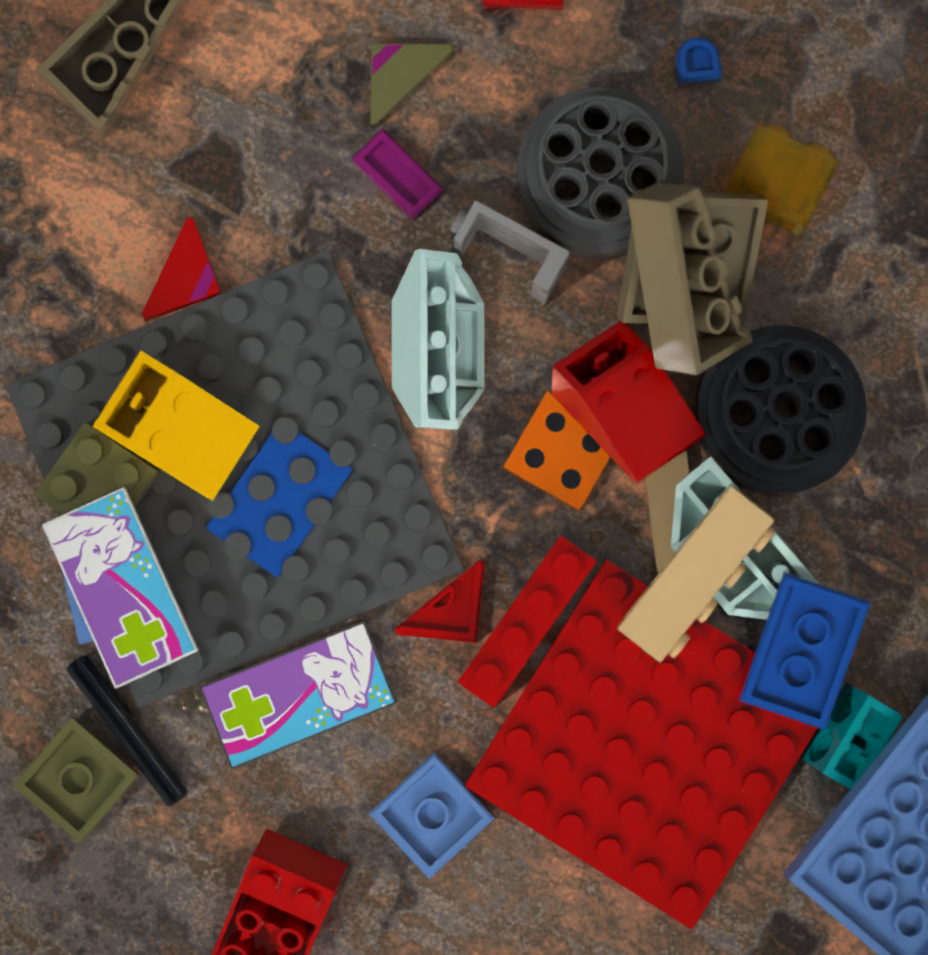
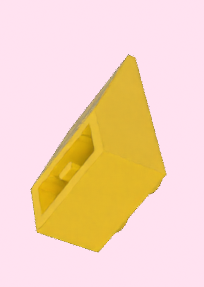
(176, 426)

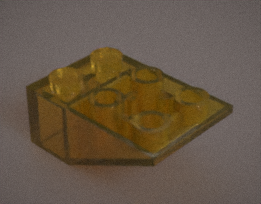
(785, 173)

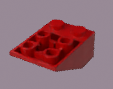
(625, 402)
(280, 899)

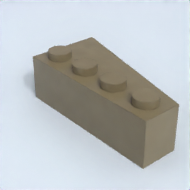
(108, 56)
(683, 280)

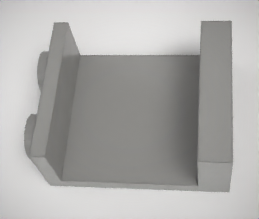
(549, 254)

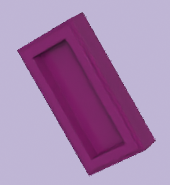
(397, 174)

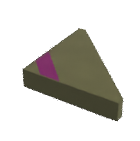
(399, 71)

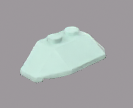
(437, 341)
(757, 586)

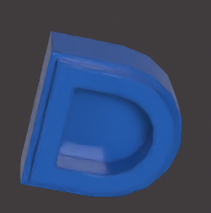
(698, 62)

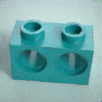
(853, 736)

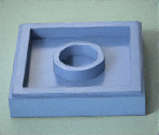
(431, 815)

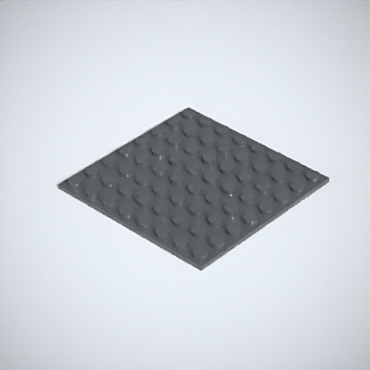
(292, 364)

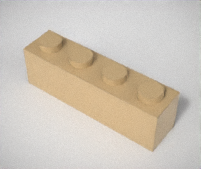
(696, 573)

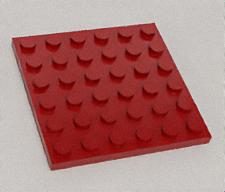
(639, 758)

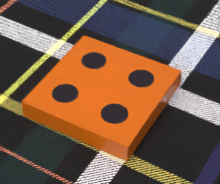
(557, 455)

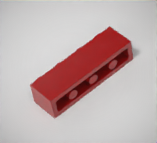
(527, 621)

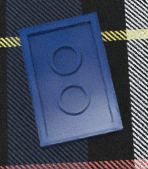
(288, 499)
(804, 650)

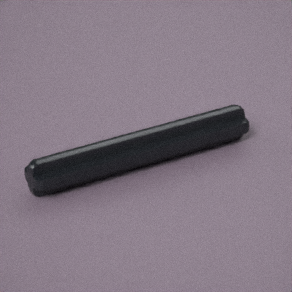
(126, 730)

